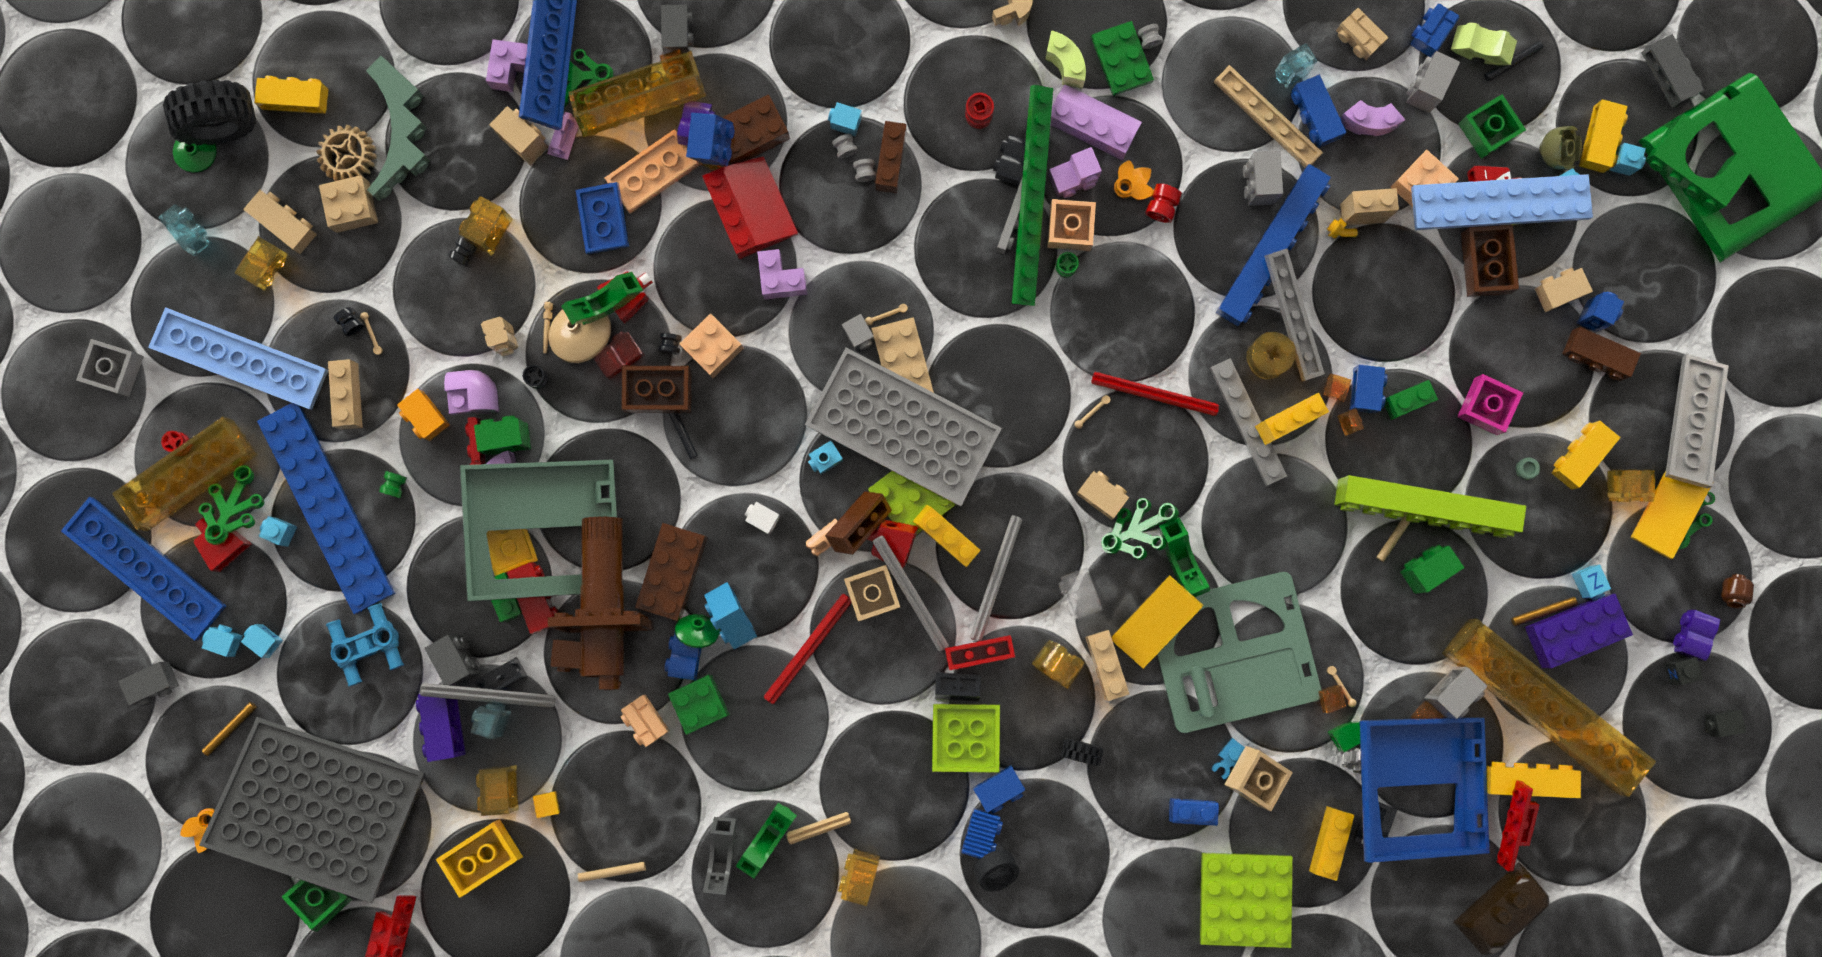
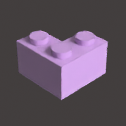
(504, 62)
(1078, 173)
(779, 282)

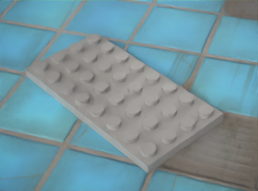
(903, 426)

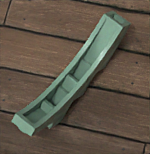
(406, 128)

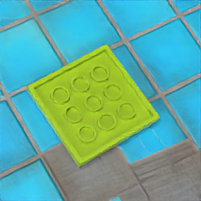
(1246, 900)

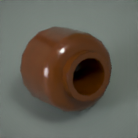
(1737, 591)

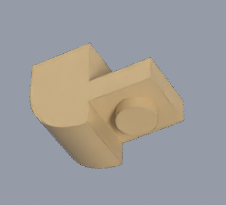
(1015, 9)

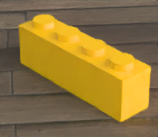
(1542, 779)

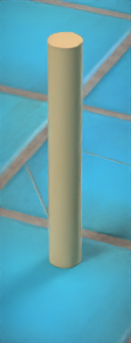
(1393, 539)
(613, 871)

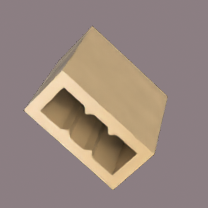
(1369, 206)

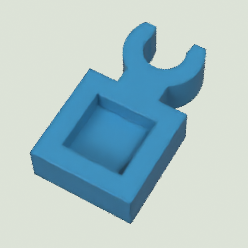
(1230, 756)

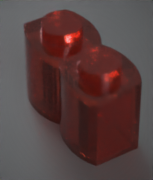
(619, 353)

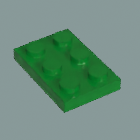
(1122, 58)

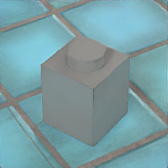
(858, 333)

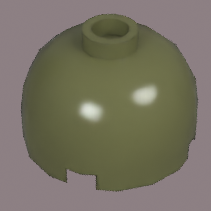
(1561, 148)

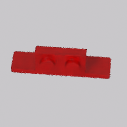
(1518, 826)
(391, 931)

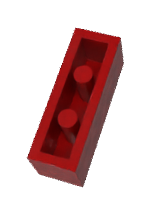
(535, 609)
(980, 652)

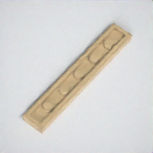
(1267, 117)

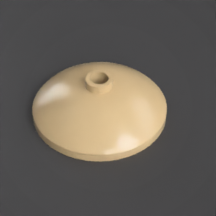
(579, 342)

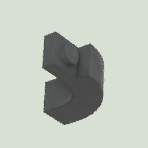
(720, 858)

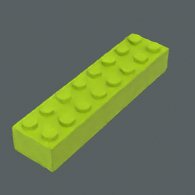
(1430, 505)

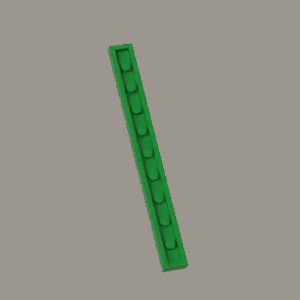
(1032, 195)

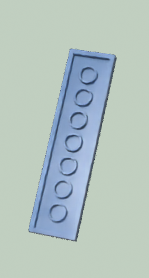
(1501, 202)
(238, 358)

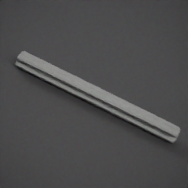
(996, 578)
(910, 593)
(487, 695)

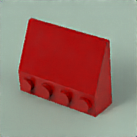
(750, 206)

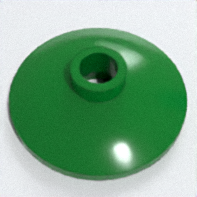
(194, 161)
(696, 631)

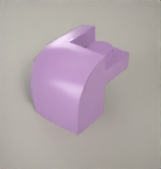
(470, 392)

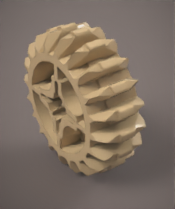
(350, 138)

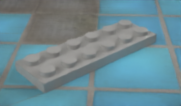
(1697, 421)

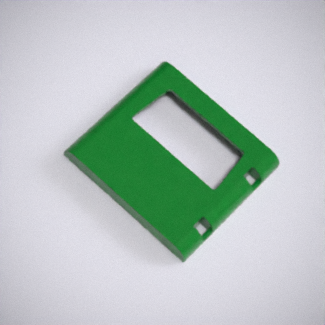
(1763, 135)

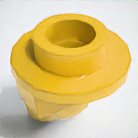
(1337, 228)

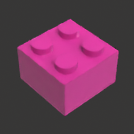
(1490, 404)

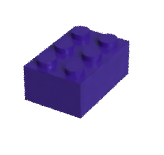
(440, 728)

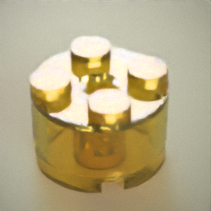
(1283, 353)
(1631, 485)
(1058, 664)

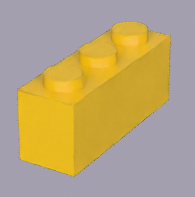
(291, 95)
(1603, 136)
(1291, 418)
(1585, 454)
(946, 535)
(1331, 843)

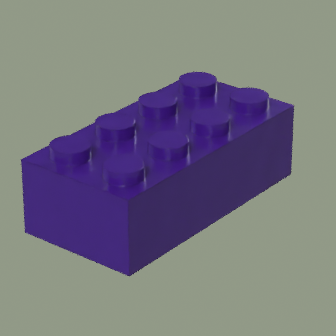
(1578, 631)

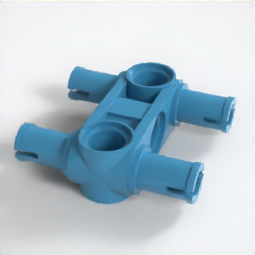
(364, 644)

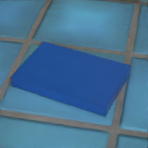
(602, 218)

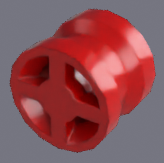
(171, 438)

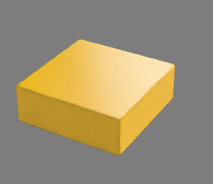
(546, 804)

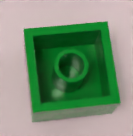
(1491, 126)
(502, 436)
(1431, 569)
(698, 704)
(315, 903)

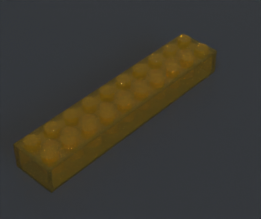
(1550, 708)

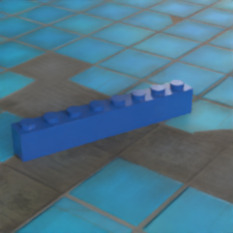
(1277, 237)

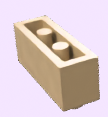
(280, 220)
(345, 394)
(1107, 665)

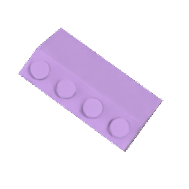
(1094, 122)

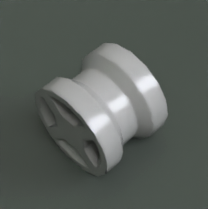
(1150, 36)
(845, 146)
(864, 170)

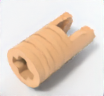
(818, 542)

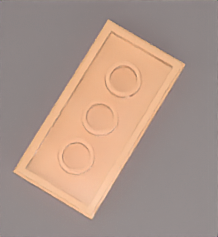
(652, 171)

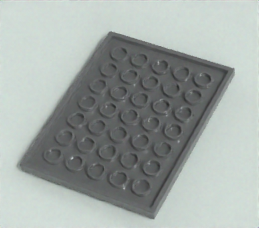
(313, 810)

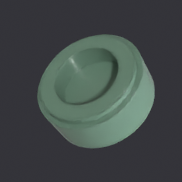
(1527, 468)

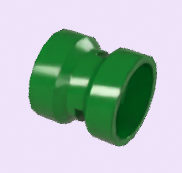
(1066, 261)
(393, 484)

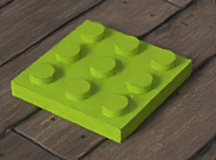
(908, 498)
(966, 738)

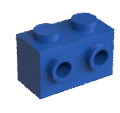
(1601, 312)

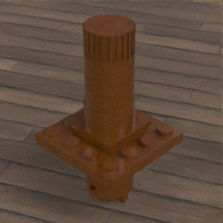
(601, 610)

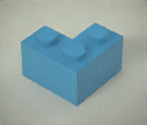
(729, 616)

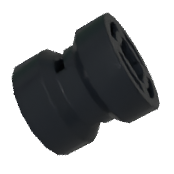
(462, 251)
(349, 322)
(531, 375)

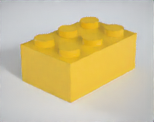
(479, 858)

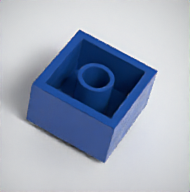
(710, 139)

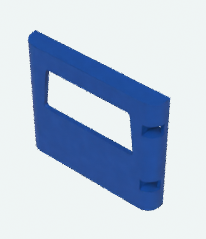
(1425, 754)

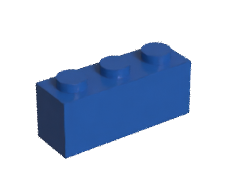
(1318, 111)

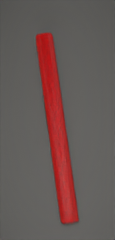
(1155, 393)
(808, 649)

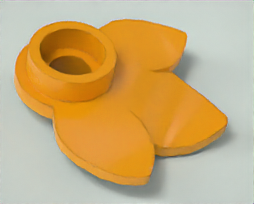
(1135, 181)
(196, 827)

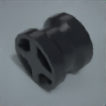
(670, 343)

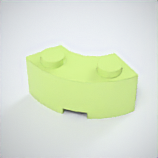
(1490, 45)
(1067, 59)

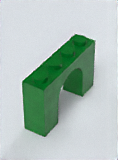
(1670, 160)

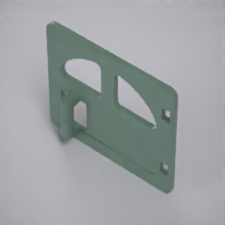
(1247, 674)

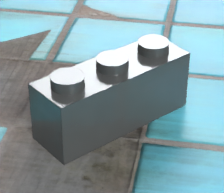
(1672, 70)

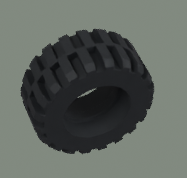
(209, 112)

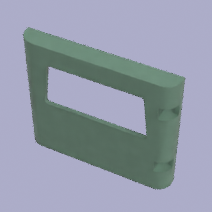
(528, 498)

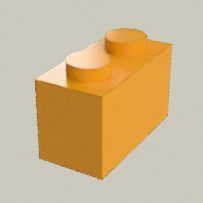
(423, 415)

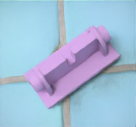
(564, 138)

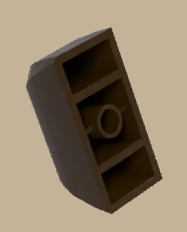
(1503, 911)

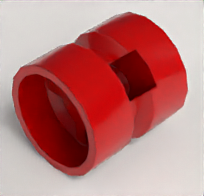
(979, 110)
(1164, 201)

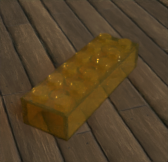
(637, 94)
(184, 474)

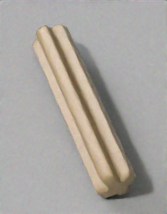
(818, 828)

